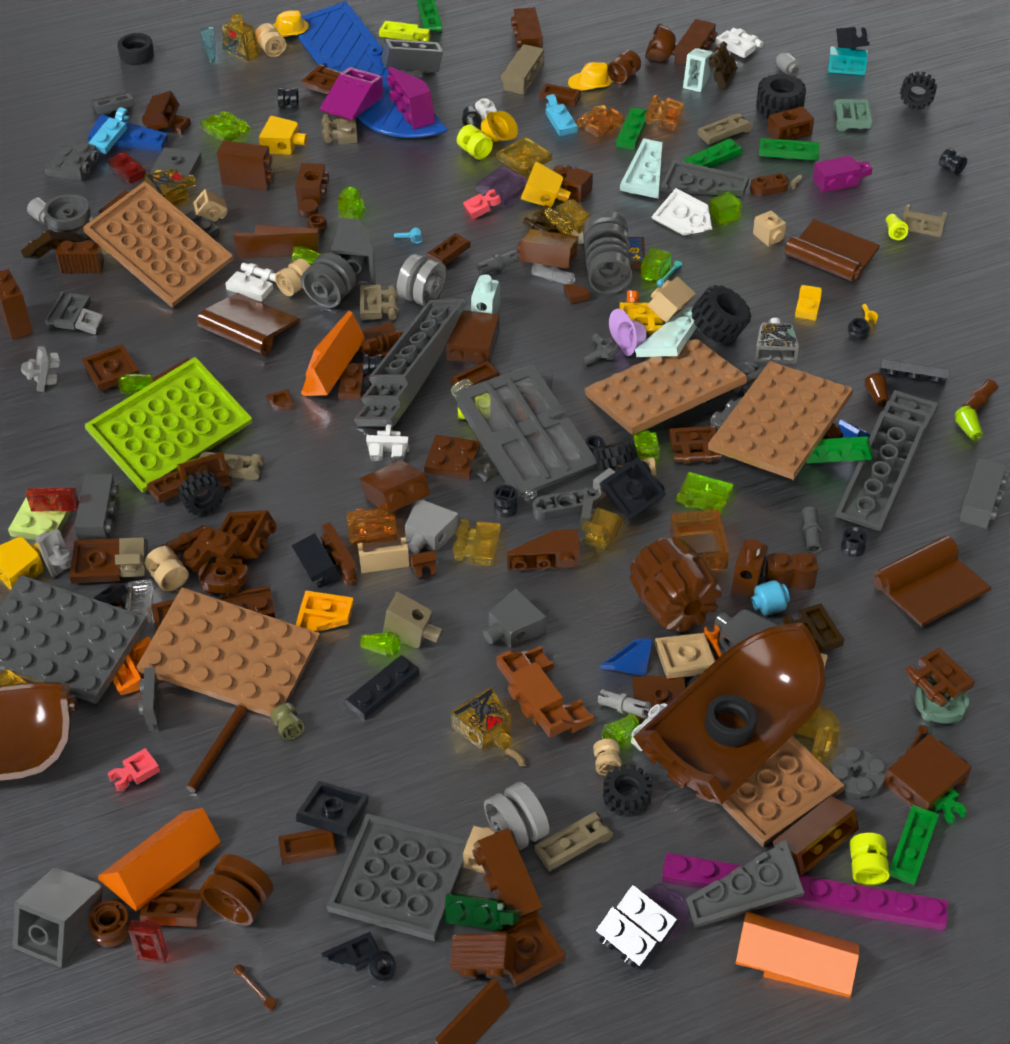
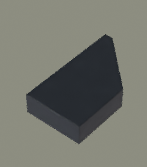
(353, 953)

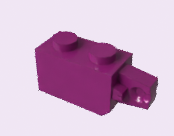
(840, 173)

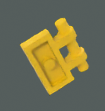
(642, 313)

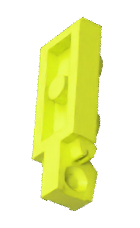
(404, 31)

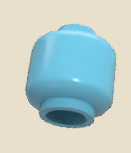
(770, 598)

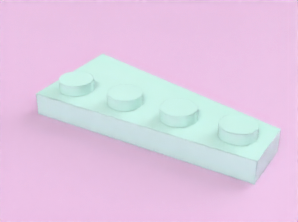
(644, 170)
(670, 337)

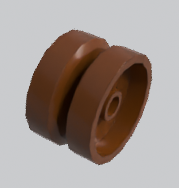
(236, 889)

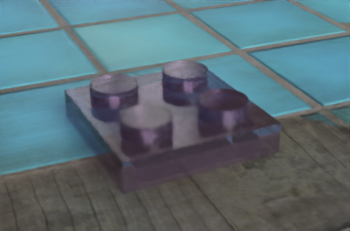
(505, 183)

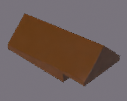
(274, 241)

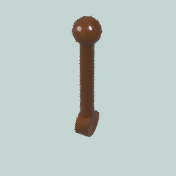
(921, 732)
(269, 1003)

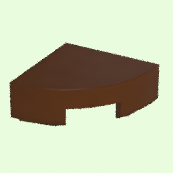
(180, 123)
(576, 293)
(281, 400)

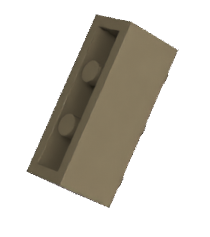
(523, 69)

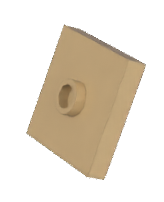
(684, 655)

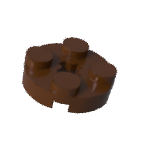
(213, 578)

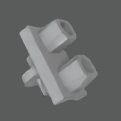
(39, 370)
(54, 552)

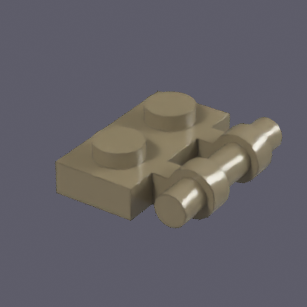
(345, 131)
(371, 302)

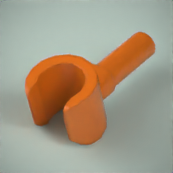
(632, 297)
(713, 638)

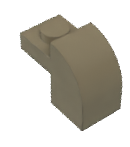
(132, 557)

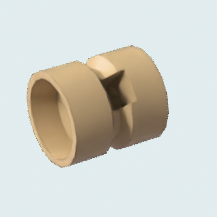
(270, 40)
(289, 278)
(166, 568)

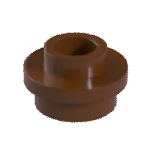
(317, 221)

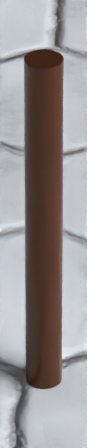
(216, 748)

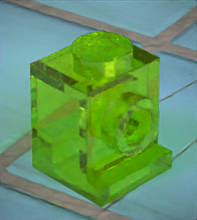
(350, 203)
(645, 443)

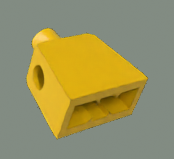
(281, 136)
(544, 187)
(19, 559)

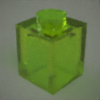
(724, 208)
(655, 265)

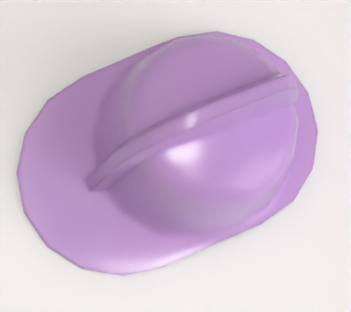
(626, 332)

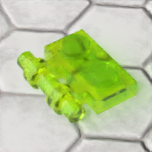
(224, 127)
(704, 493)

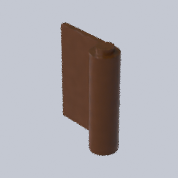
(832, 250)
(245, 322)
(930, 581)

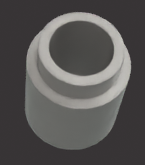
(788, 64)
(36, 210)

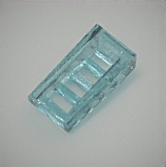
(208, 42)

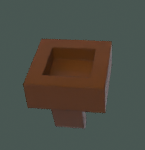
(423, 560)

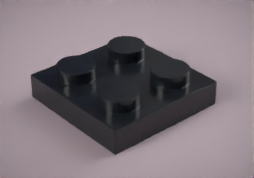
(332, 808)

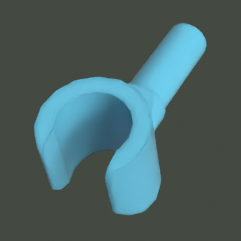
(415, 235)

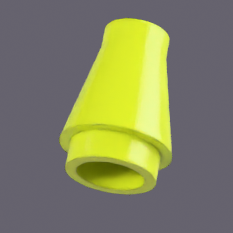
(896, 227)

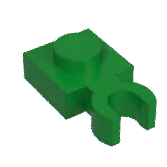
(949, 805)

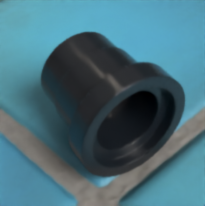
(476, 120)

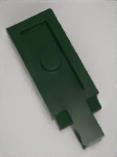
(478, 912)

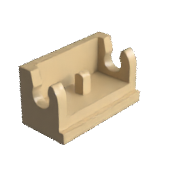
(383, 558)

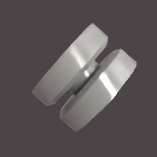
(421, 279)
(519, 812)

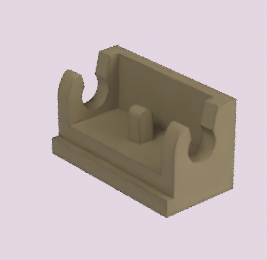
(923, 222)

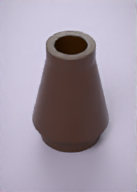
(877, 388)

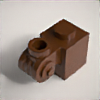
(576, 181)

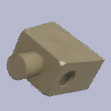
(410, 621)

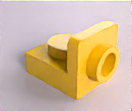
(808, 302)

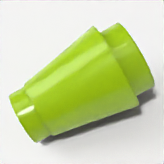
(969, 422)

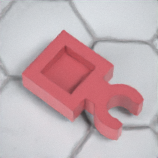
(480, 205)
(136, 768)

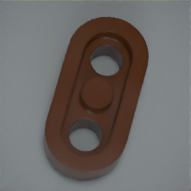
(769, 184)

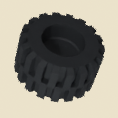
(779, 94)
(721, 314)

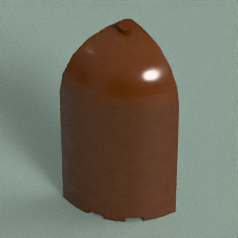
(774, 672)
(33, 726)

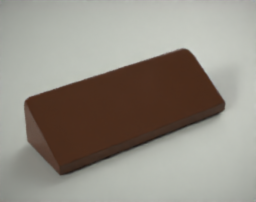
(476, 1016)

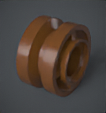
(103, 914)

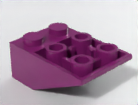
(353, 93)
(411, 98)

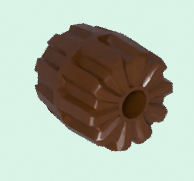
(674, 584)

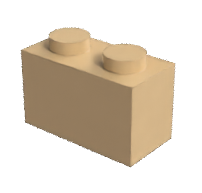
(670, 298)

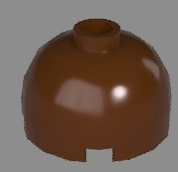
(662, 44)

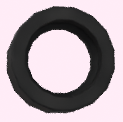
(135, 56)
(725, 735)

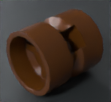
(624, 66)

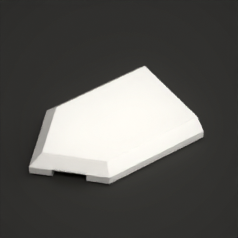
(683, 214)

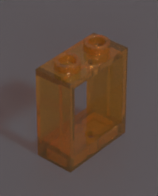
(707, 522)

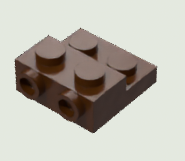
(252, 529)

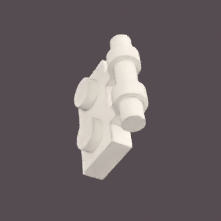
(739, 42)
(249, 285)

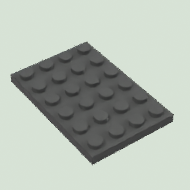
(65, 637)

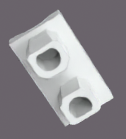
(387, 441)

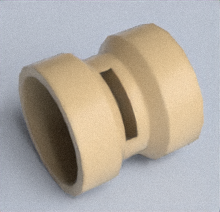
(607, 756)

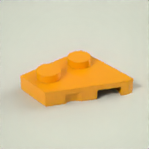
(324, 611)

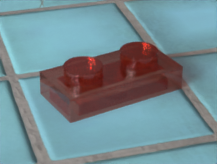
(127, 167)
(52, 499)
(148, 941)

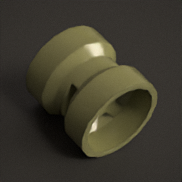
(287, 721)

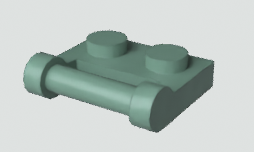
(859, 114)

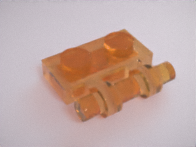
(668, 116)
(600, 120)
(371, 526)

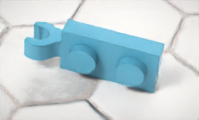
(560, 117)
(110, 131)

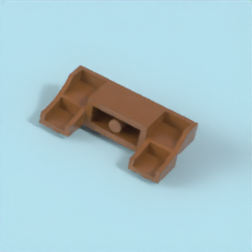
(537, 693)

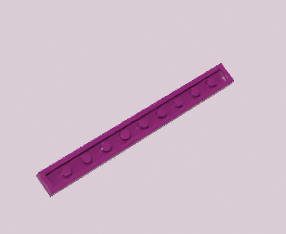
(822, 894)

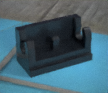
(848, 39)
(316, 560)

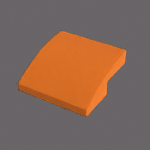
(128, 677)

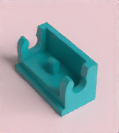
(847, 61)

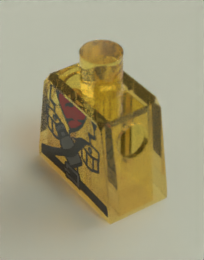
(240, 38)
(171, 185)
(483, 721)

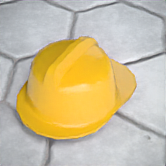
(290, 23)
(592, 76)
(499, 126)

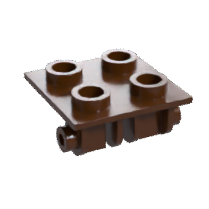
(379, 339)

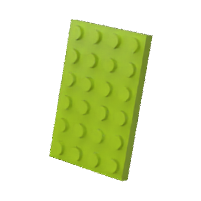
(168, 423)

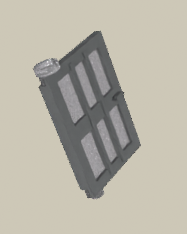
(524, 430)

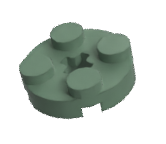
(950, 713)

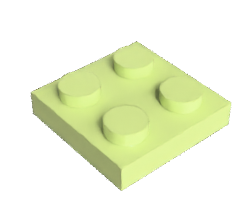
(31, 524)

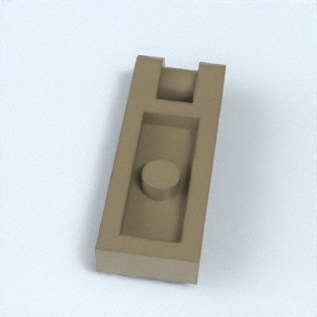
(724, 128)
(237, 465)
(572, 841)

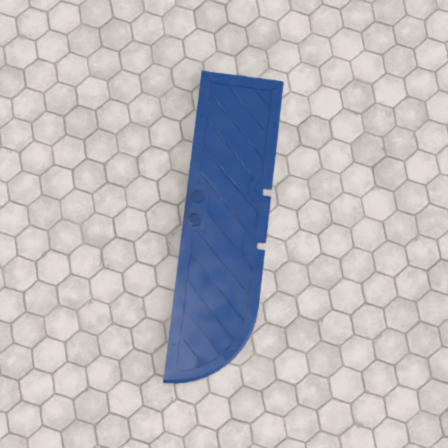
(343, 41)

